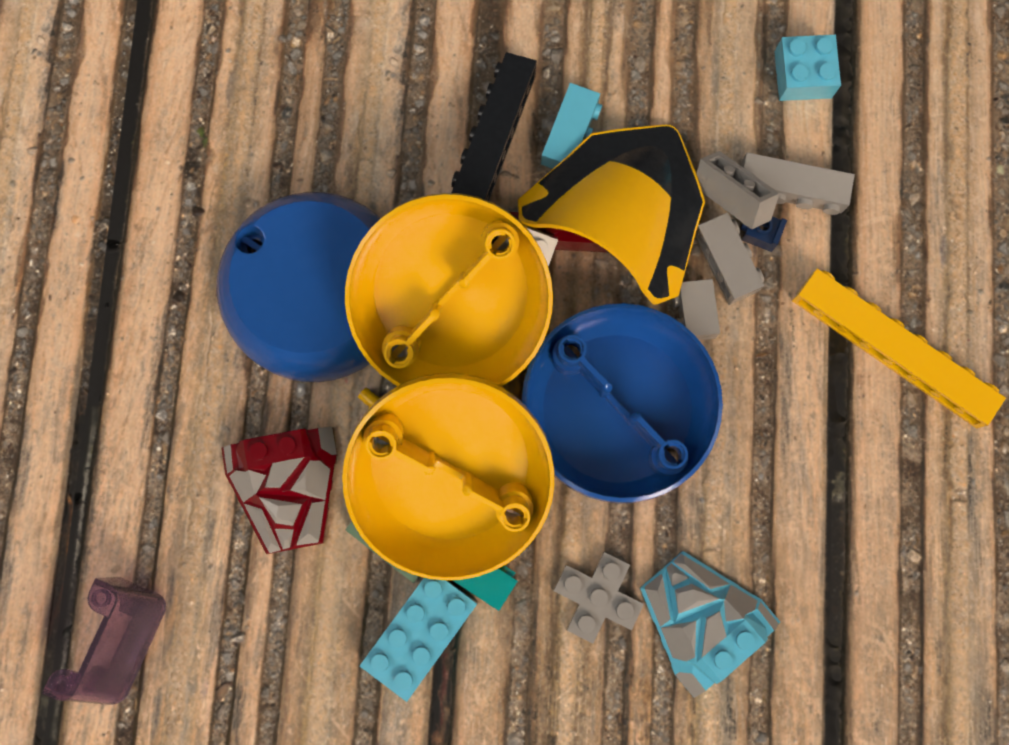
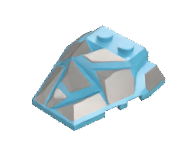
(705, 621)

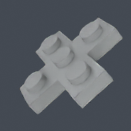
(598, 597)

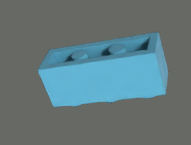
(571, 124)

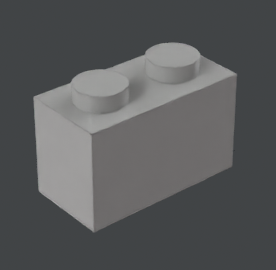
(698, 308)

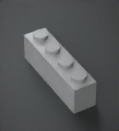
(803, 183)

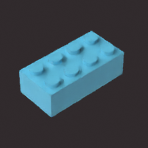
(418, 636)

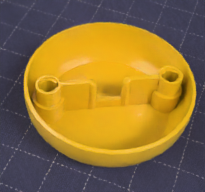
(446, 291)
(448, 476)

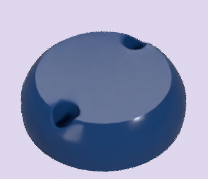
(290, 293)
(624, 401)

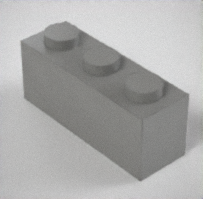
(736, 190)
(729, 258)

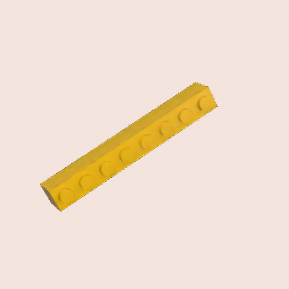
(899, 349)

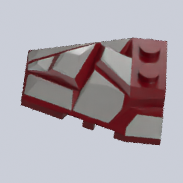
(284, 485)

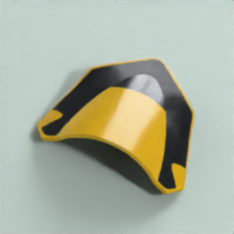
(630, 196)

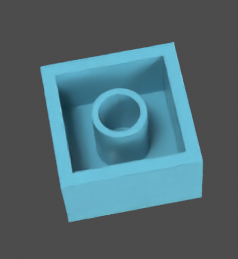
(807, 67)

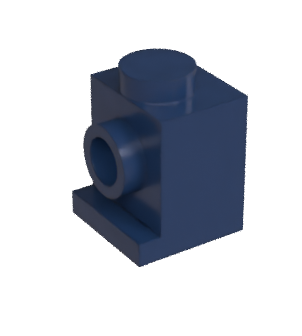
(765, 239)

